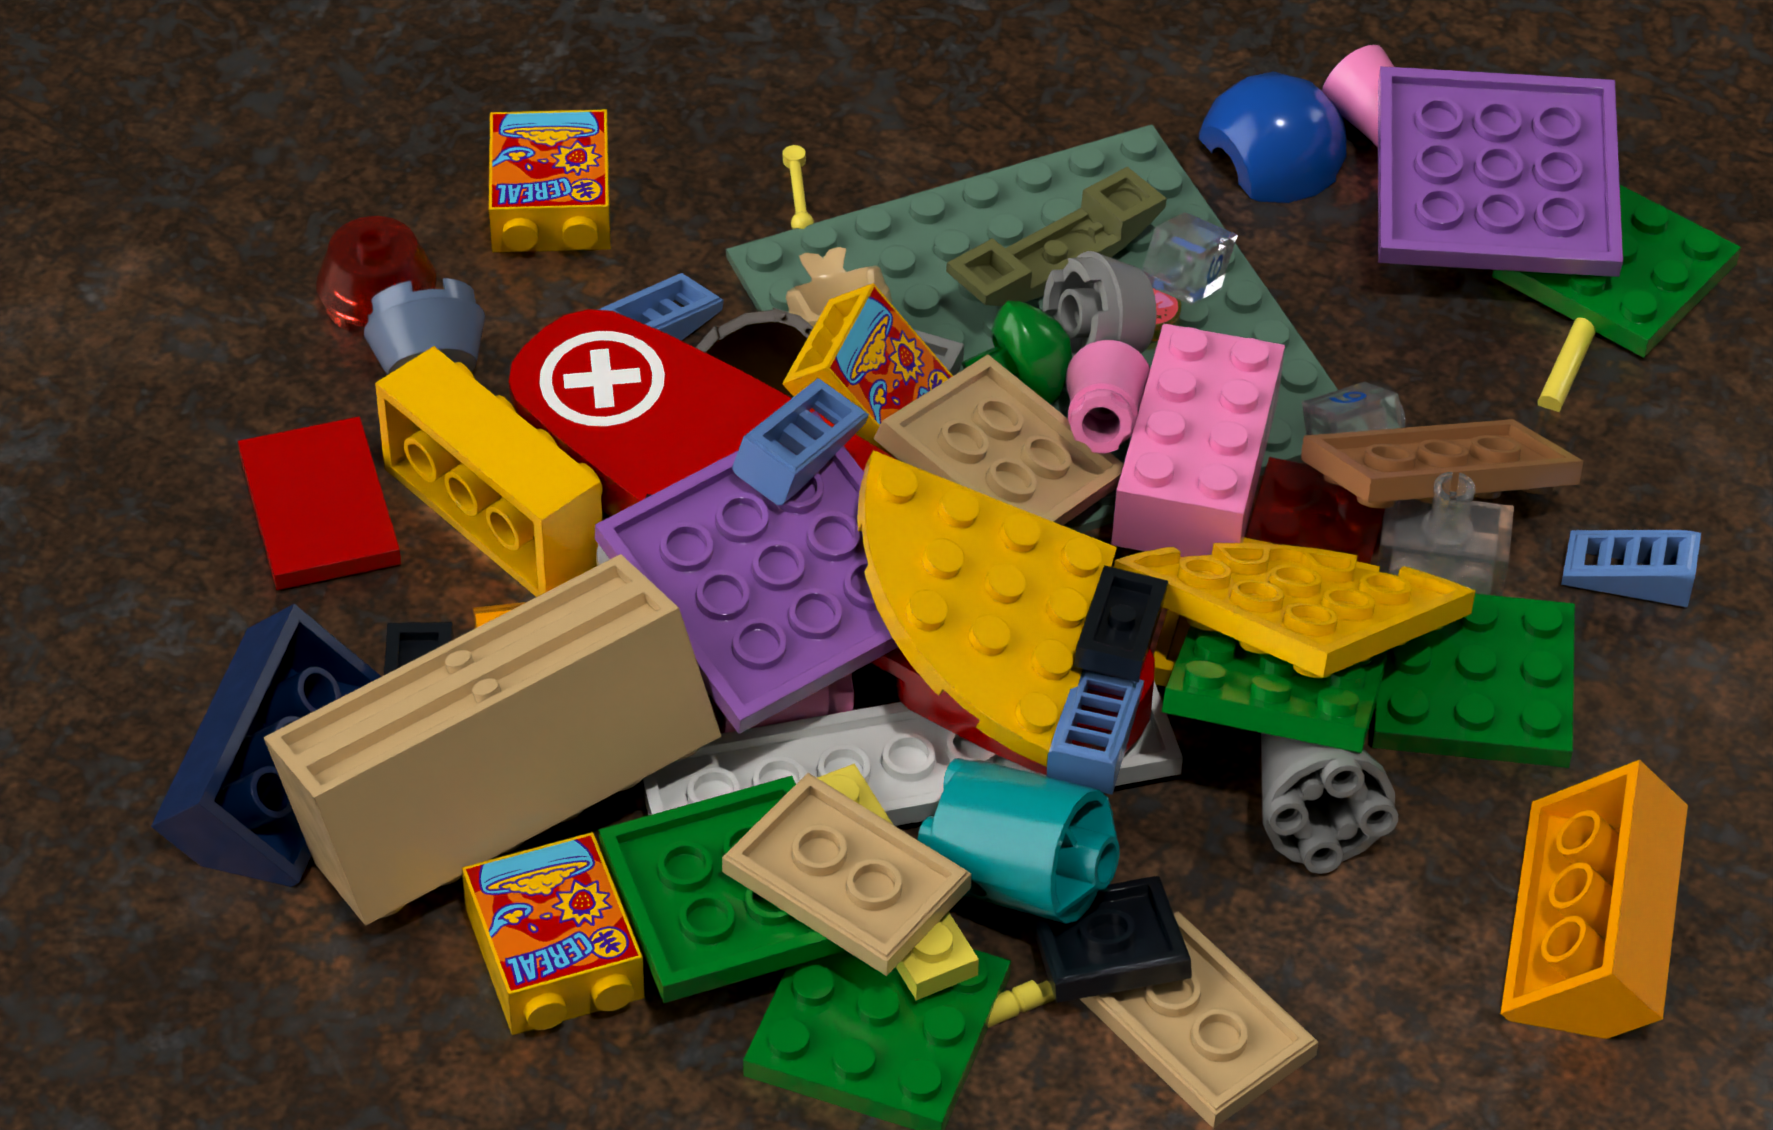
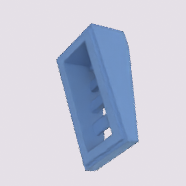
(656, 306)
(777, 470)
(1665, 579)
(1087, 765)

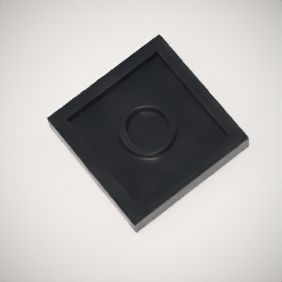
(1116, 945)

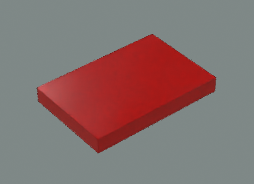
(318, 503)

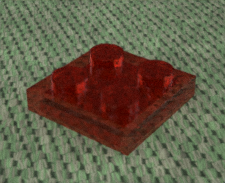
(1307, 511)

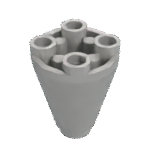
(1323, 801)

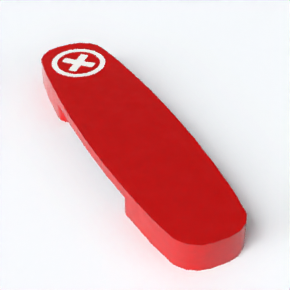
(661, 410)

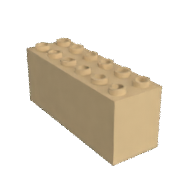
(494, 737)

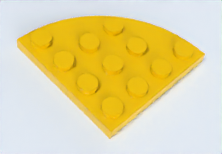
(979, 597)
(1302, 601)

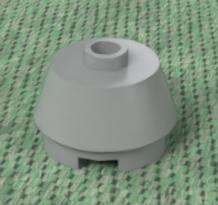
(1101, 301)

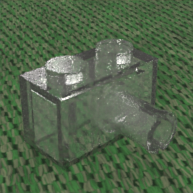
(1449, 537)

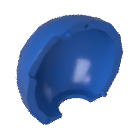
(1279, 136)

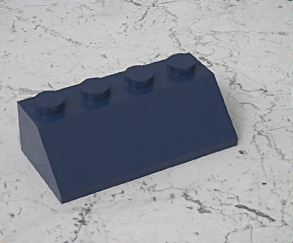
(227, 795)

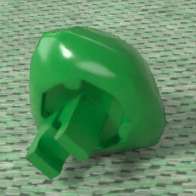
(1030, 348)

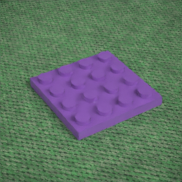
(1498, 172)
(762, 586)

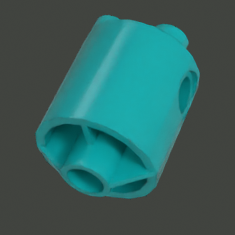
(1025, 838)

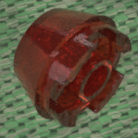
(365, 260)

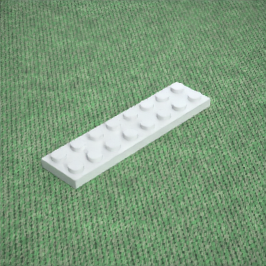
(890, 745)

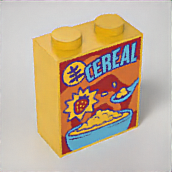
(549, 181)
(868, 357)
(553, 933)

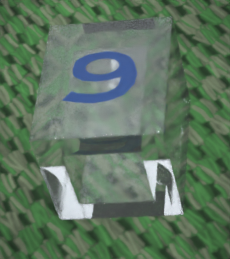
(1188, 257)
(1352, 410)

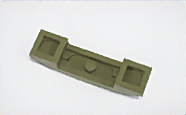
(1108, 220)

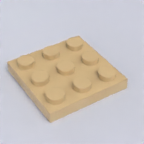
(1001, 442)

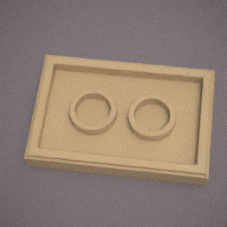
(847, 873)
(1209, 1034)

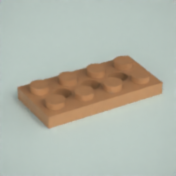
(1406, 461)

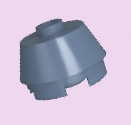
(413, 322)

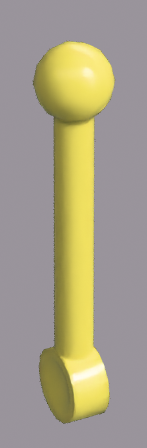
(795, 158)

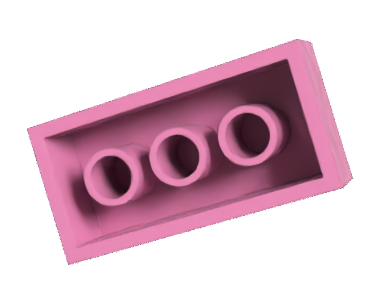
(1197, 442)

